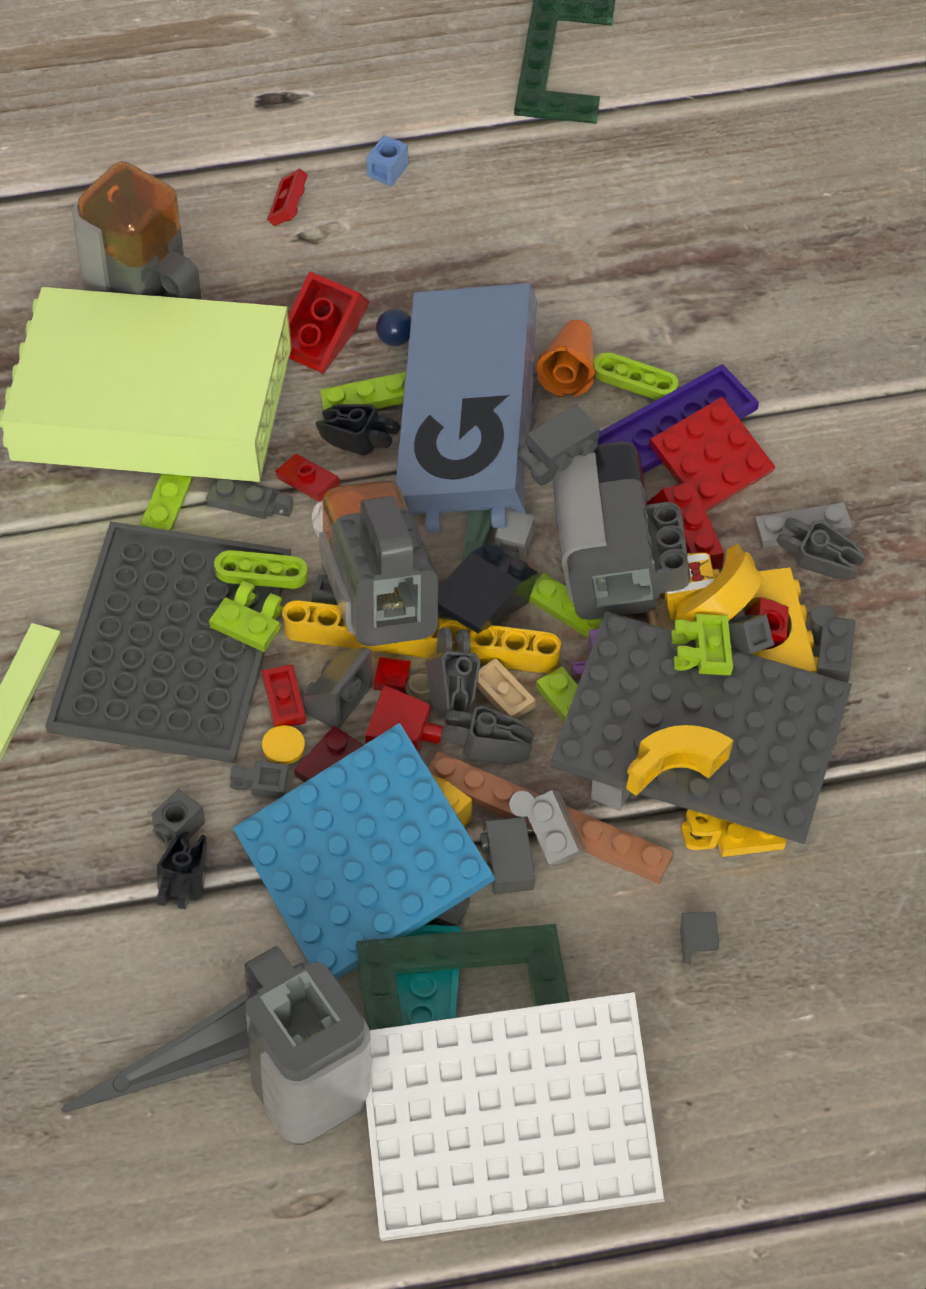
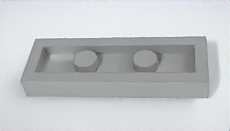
(770, 526)

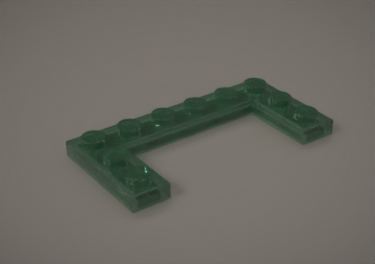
(531, 96)
(384, 958)

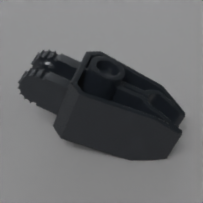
(356, 428)
(182, 871)

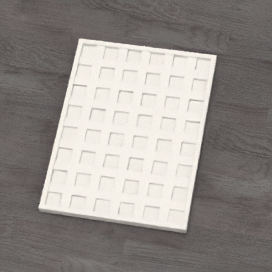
(511, 1117)

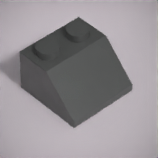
(340, 687)

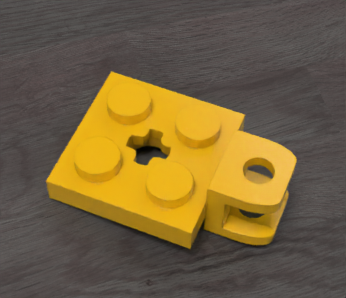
(730, 837)

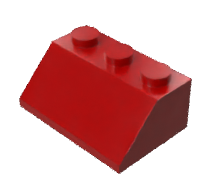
(697, 527)

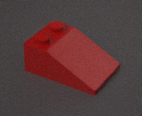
(323, 321)

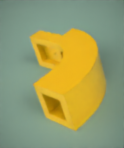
(728, 592)

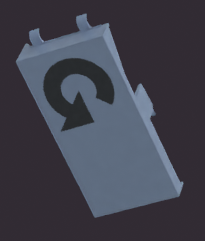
(467, 401)

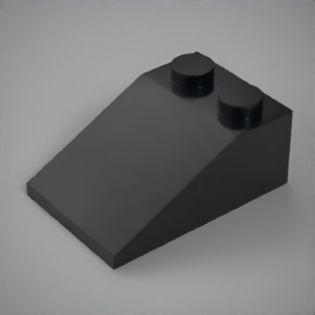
(486, 588)

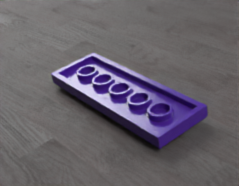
(676, 406)

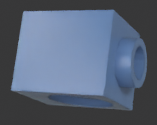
(387, 160)

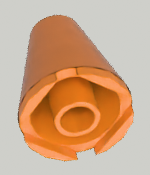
(568, 361)

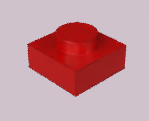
(392, 673)

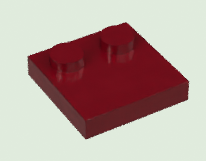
(328, 751)

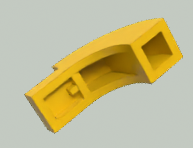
(678, 747)

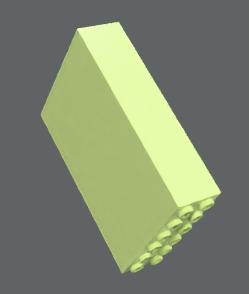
(147, 384)

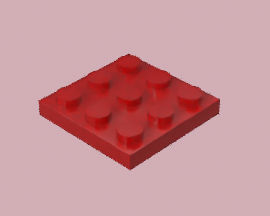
(713, 453)

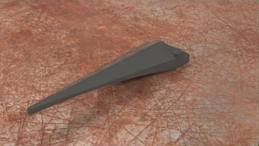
(207, 1045)

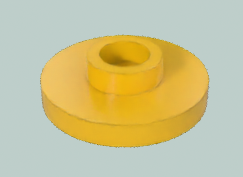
(283, 745)

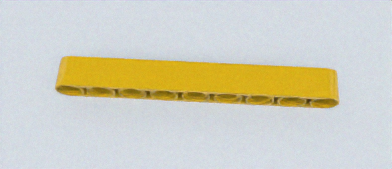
(498, 639)

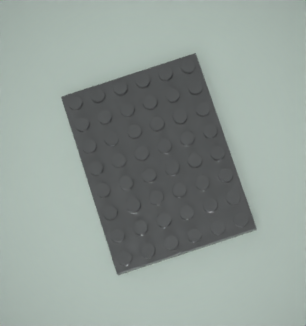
(144, 649)
(773, 711)

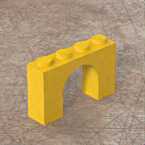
(797, 649)

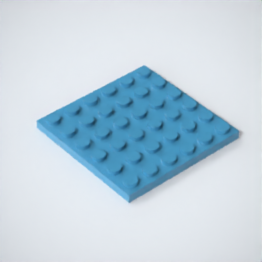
(363, 852)

